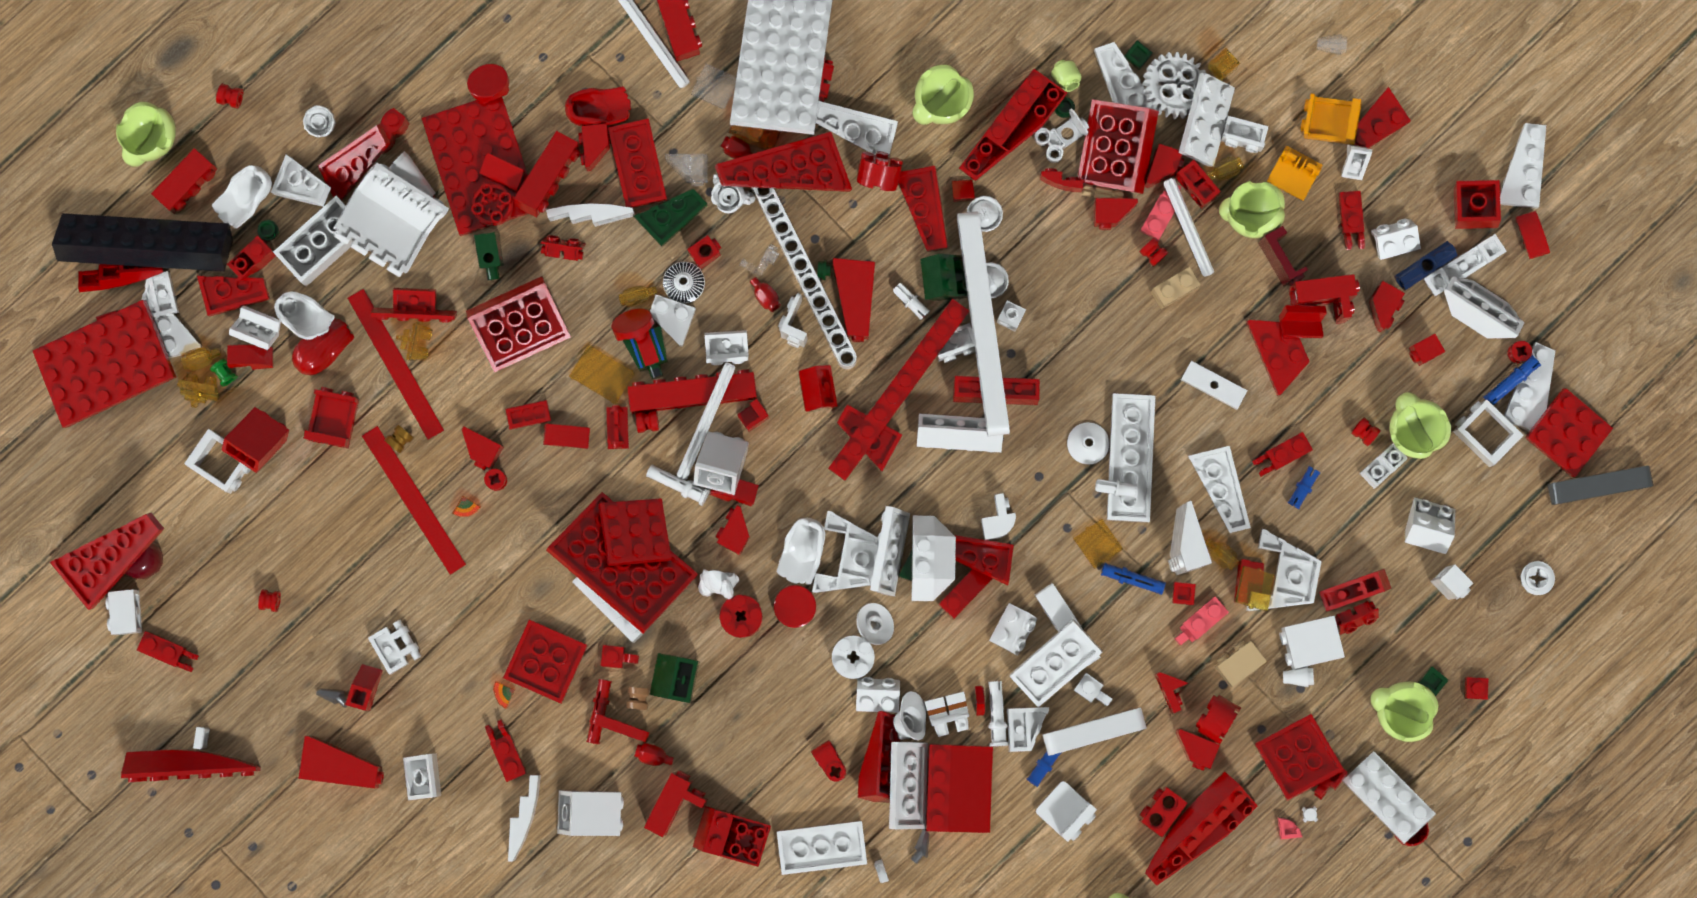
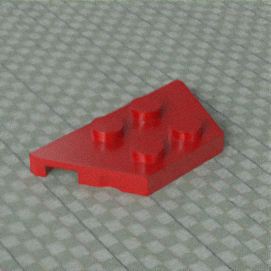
(1281, 356)

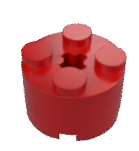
(879, 171)
(742, 628)
(1218, 719)

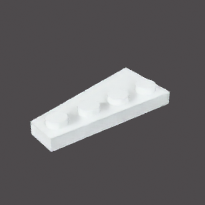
(857, 127)
(1531, 397)

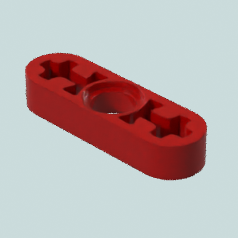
(619, 727)

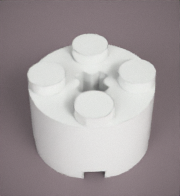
(863, 650)

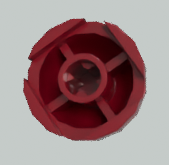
(147, 564)

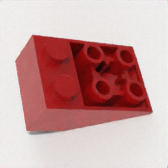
(731, 836)

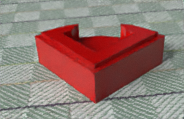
(980, 700)

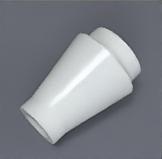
(1300, 676)

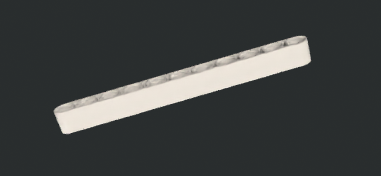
(806, 274)
(983, 324)

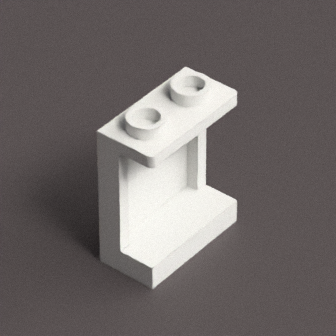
(1311, 642)

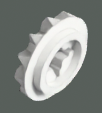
(1544, 571)

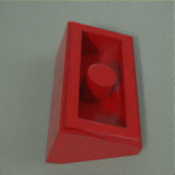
(502, 172)

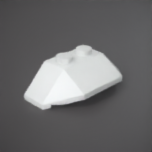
(1482, 309)
(931, 558)

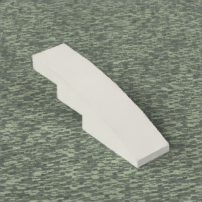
(599, 213)
(1056, 608)
(520, 825)

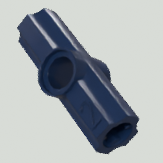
(1436, 259)

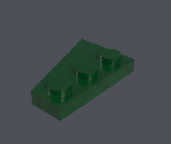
(672, 216)

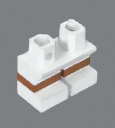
(957, 712)

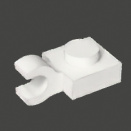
(1090, 688)

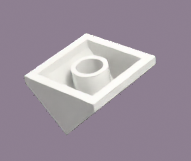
(422, 776)

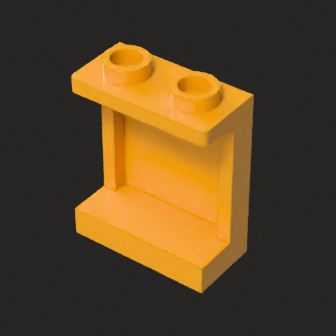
(1331, 119)

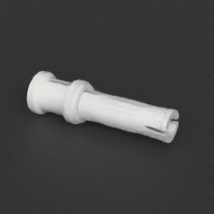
(686, 488)
(997, 724)

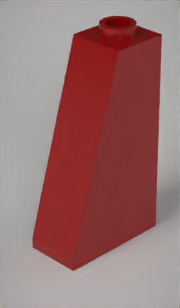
(855, 292)
(334, 765)

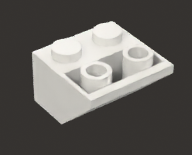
(1430, 526)

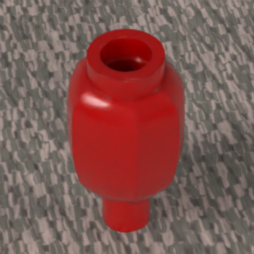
(735, 147)
(765, 295)
(652, 755)

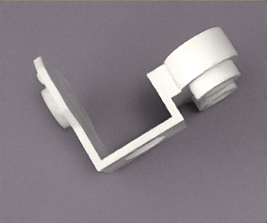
(1056, 141)

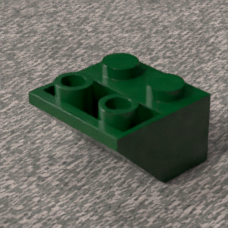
(943, 277)
(674, 678)

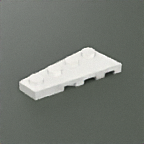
(1120, 79)
(1525, 169)
(1222, 484)

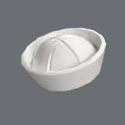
(989, 212)
(997, 279)

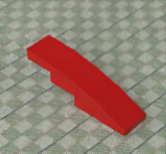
(114, 276)

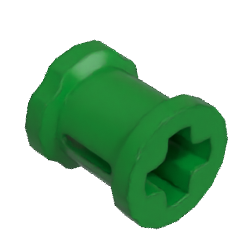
(223, 372)

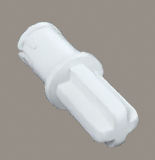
(911, 301)
(1116, 488)

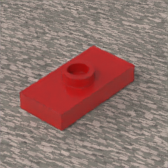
(528, 415)

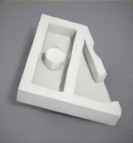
(672, 317)

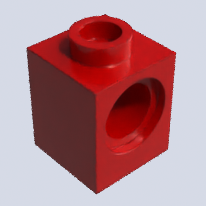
(701, 260)
(1426, 350)

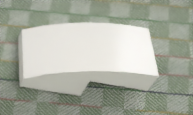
(1383, 466)

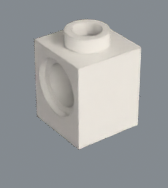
(1011, 316)

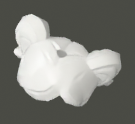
(738, 196)
(718, 583)

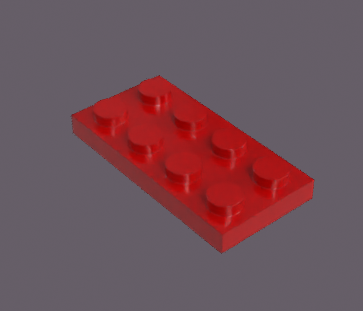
(637, 163)

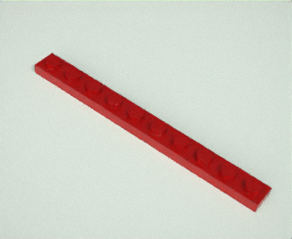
(898, 390)

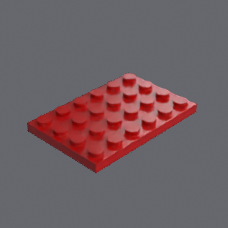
(459, 146)
(104, 363)
(634, 590)

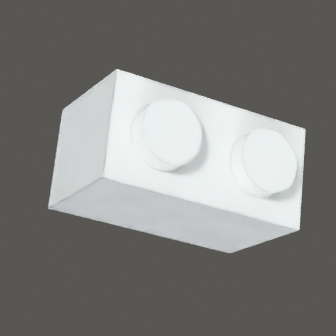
(1452, 583)
(124, 612)

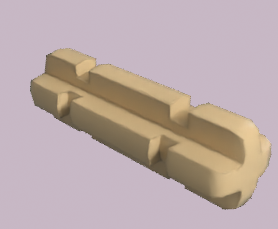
(1101, 192)

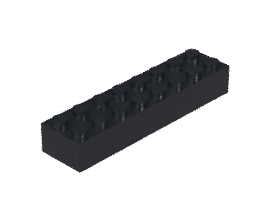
(142, 242)

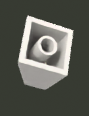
(720, 462)
(589, 813)

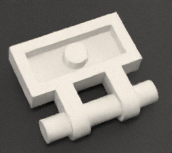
(388, 649)

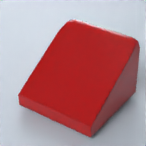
(963, 190)

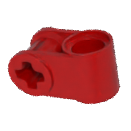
(828, 758)

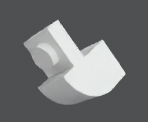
(999, 525)

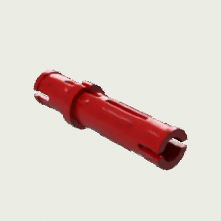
(600, 705)

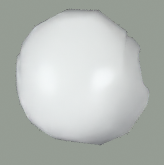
(319, 121)

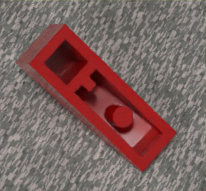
(1355, 590)
(964, 593)

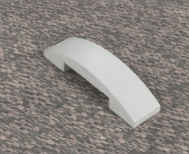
(1465, 264)

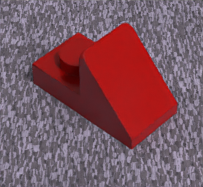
(1167, 685)

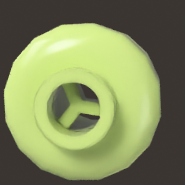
(1066, 75)

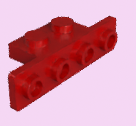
(414, 304)

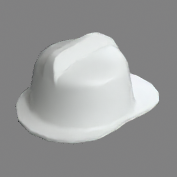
(911, 718)

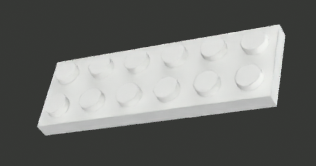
(1131, 455)

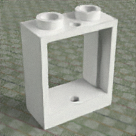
(199, 454)
(1489, 459)

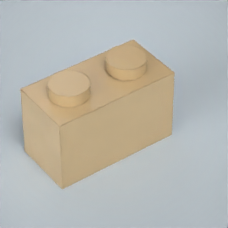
(1175, 288)
(1240, 663)

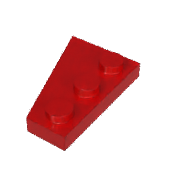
(1381, 120)
(228, 293)
(883, 446)
(985, 556)

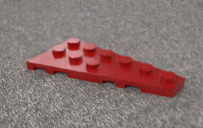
(796, 165)
(102, 562)

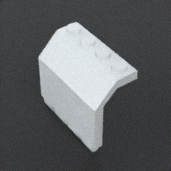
(388, 219)

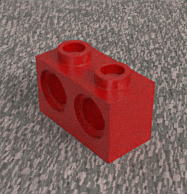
(1197, 184)
(1167, 815)

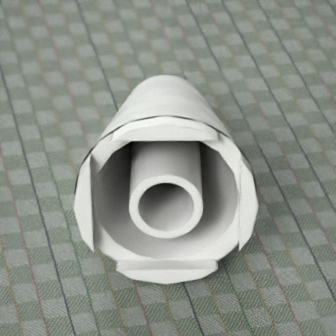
(407, 168)

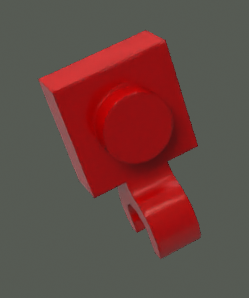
(614, 657)
(1333, 782)

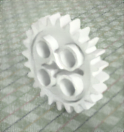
(1175, 68)

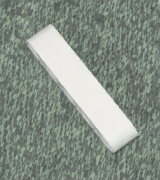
(1094, 731)

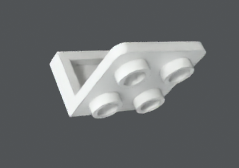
(793, 336)
(1066, 811)

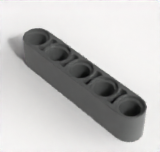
(1600, 485)

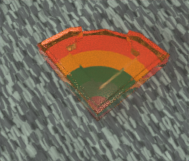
(466, 508)
(503, 694)

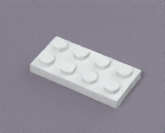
(1206, 119)
(890, 551)
(1055, 663)
(908, 785)
(1389, 797)
(821, 847)

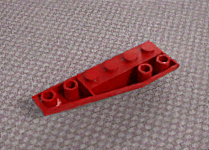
(1015, 124)
(181, 763)
(1201, 827)

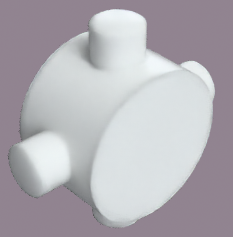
(1309, 814)

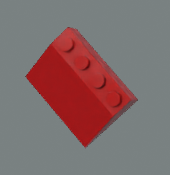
(1118, 146)
(518, 324)
(959, 788)

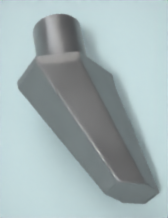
(333, 696)
(921, 847)

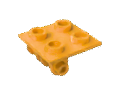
(1294, 173)

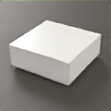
(201, 738)

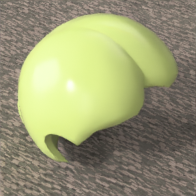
(942, 96)
(145, 133)
(1254, 209)
(1418, 426)
(1405, 710)

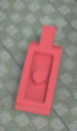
(1159, 217)
(1201, 621)

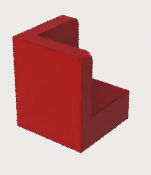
(753, 415)

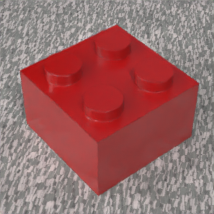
(1477, 204)

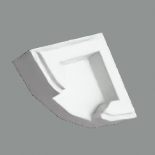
(881, 871)

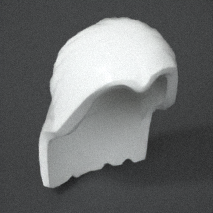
(243, 195)
(302, 315)
(802, 551)

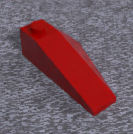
(876, 767)

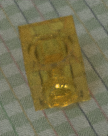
(1223, 65)

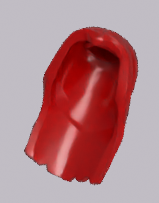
(598, 106)
(320, 352)

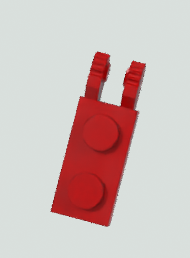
(1352, 218)
(1285, 453)
(165, 650)
(506, 753)

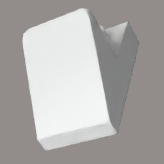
(1356, 162)

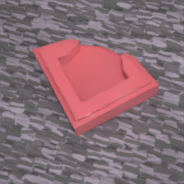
(1288, 829)

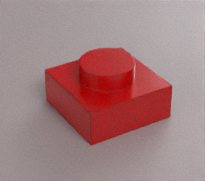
(1183, 593)
(1476, 688)

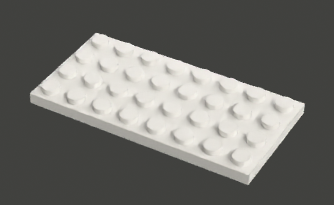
(781, 65)

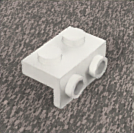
(1244, 134)
(1396, 238)
(255, 328)
(960, 342)
(726, 347)
(1013, 629)
(878, 695)

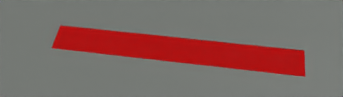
(396, 365)
(413, 500)

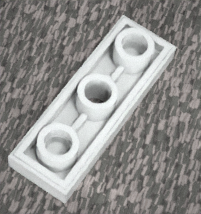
(1226, 390)

